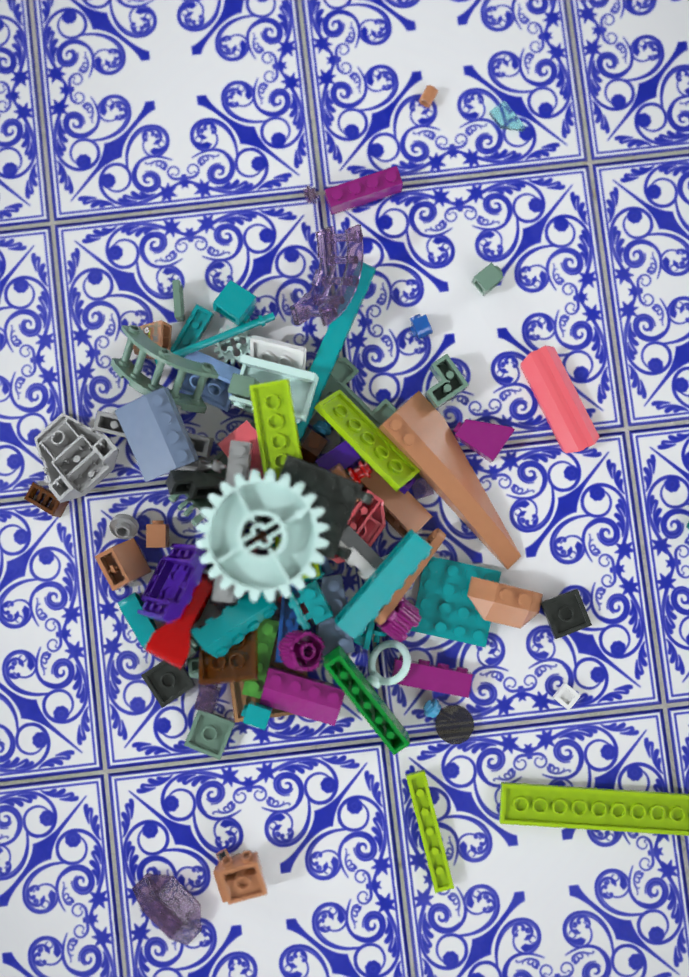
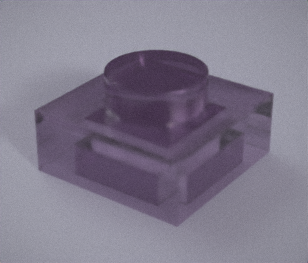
(421, 489)

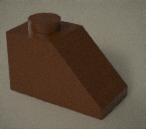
(313, 447)

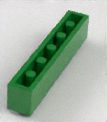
(366, 700)

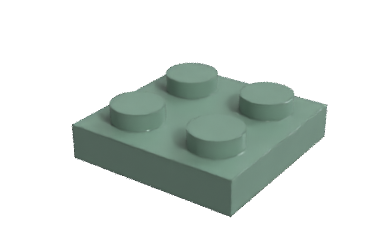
(209, 734)

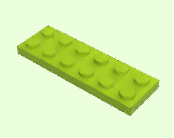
(367, 439)

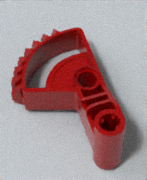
(173, 639)

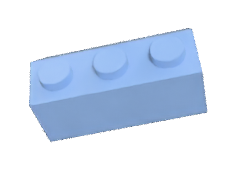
(215, 389)

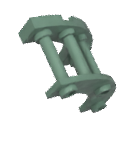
(144, 385)

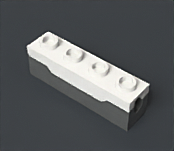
(362, 554)

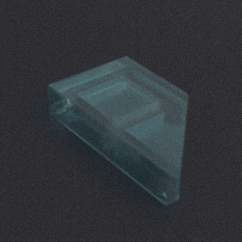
(506, 118)

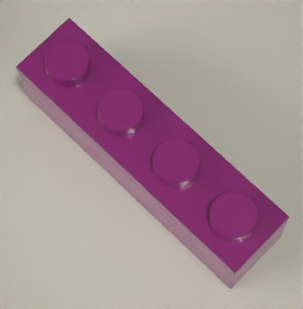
(363, 190)
(435, 678)

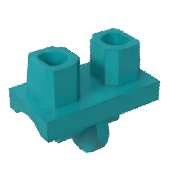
(365, 639)

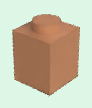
(157, 535)

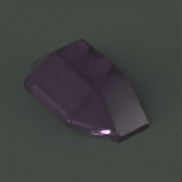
(169, 906)

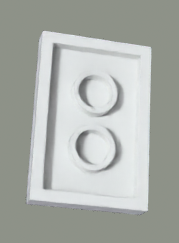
(278, 352)

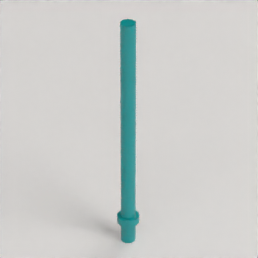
(261, 320)

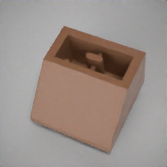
(123, 564)

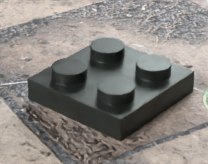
(566, 613)
(167, 682)

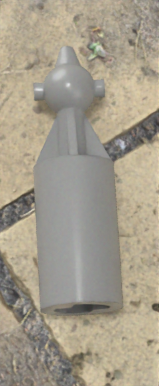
(204, 466)

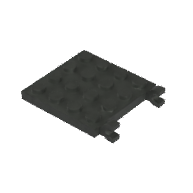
(333, 494)

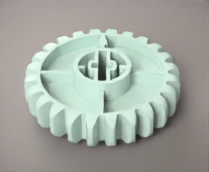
(229, 546)

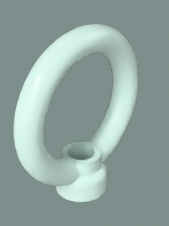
(377, 679)

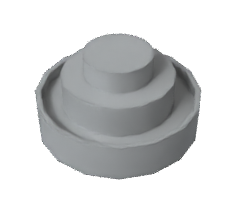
(124, 526)

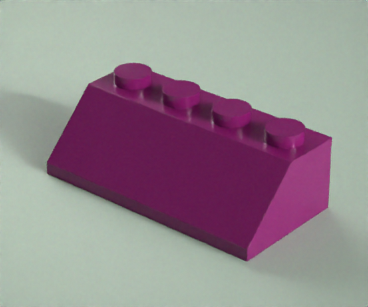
(302, 695)

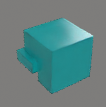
(235, 303)

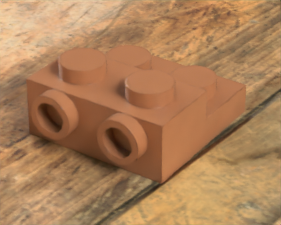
(242, 877)

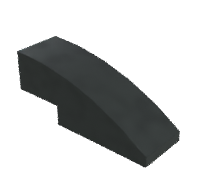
(196, 483)

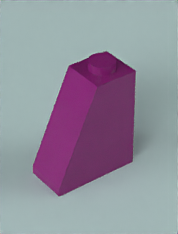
(483, 437)

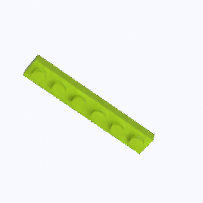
(429, 831)

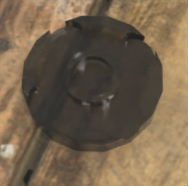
(454, 724)

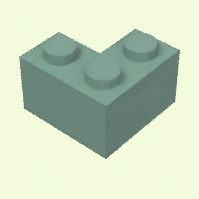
(450, 382)

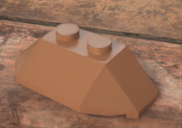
(503, 602)

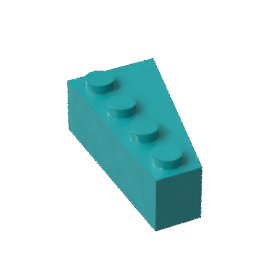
(233, 624)

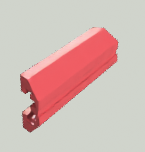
(559, 400)

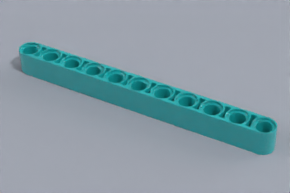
(334, 341)

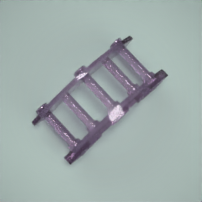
(333, 306)

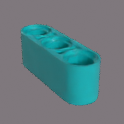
(142, 626)

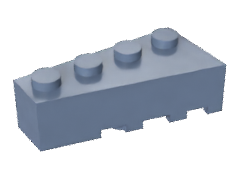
(328, 630)

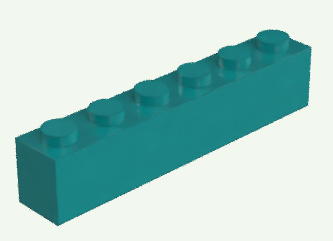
(382, 584)

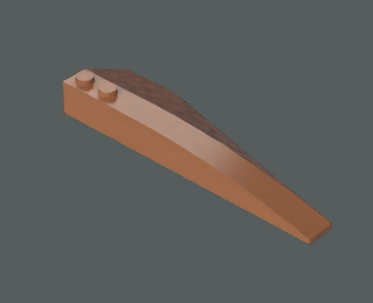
(433, 449)

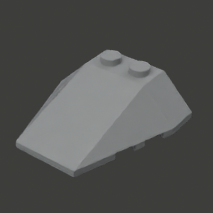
(74, 457)

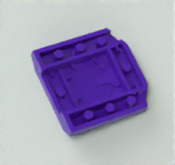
(173, 583)

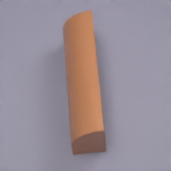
(400, 509)

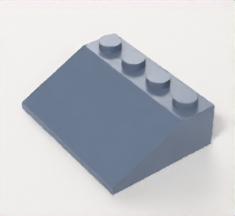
(156, 434)

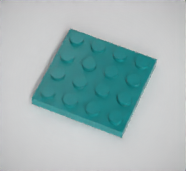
(445, 603)

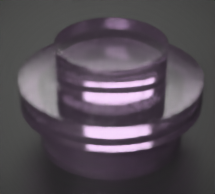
(310, 194)

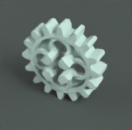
(228, 355)

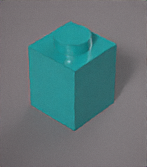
(256, 714)

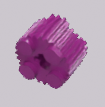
(401, 620)
(301, 650)

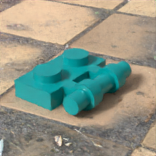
(315, 602)

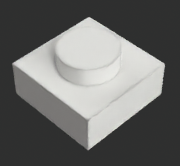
(566, 696)

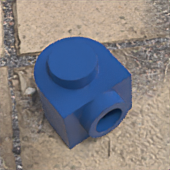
(420, 326)

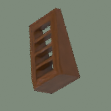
(55, 508)

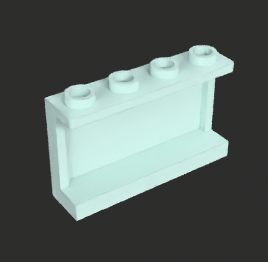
(301, 382)

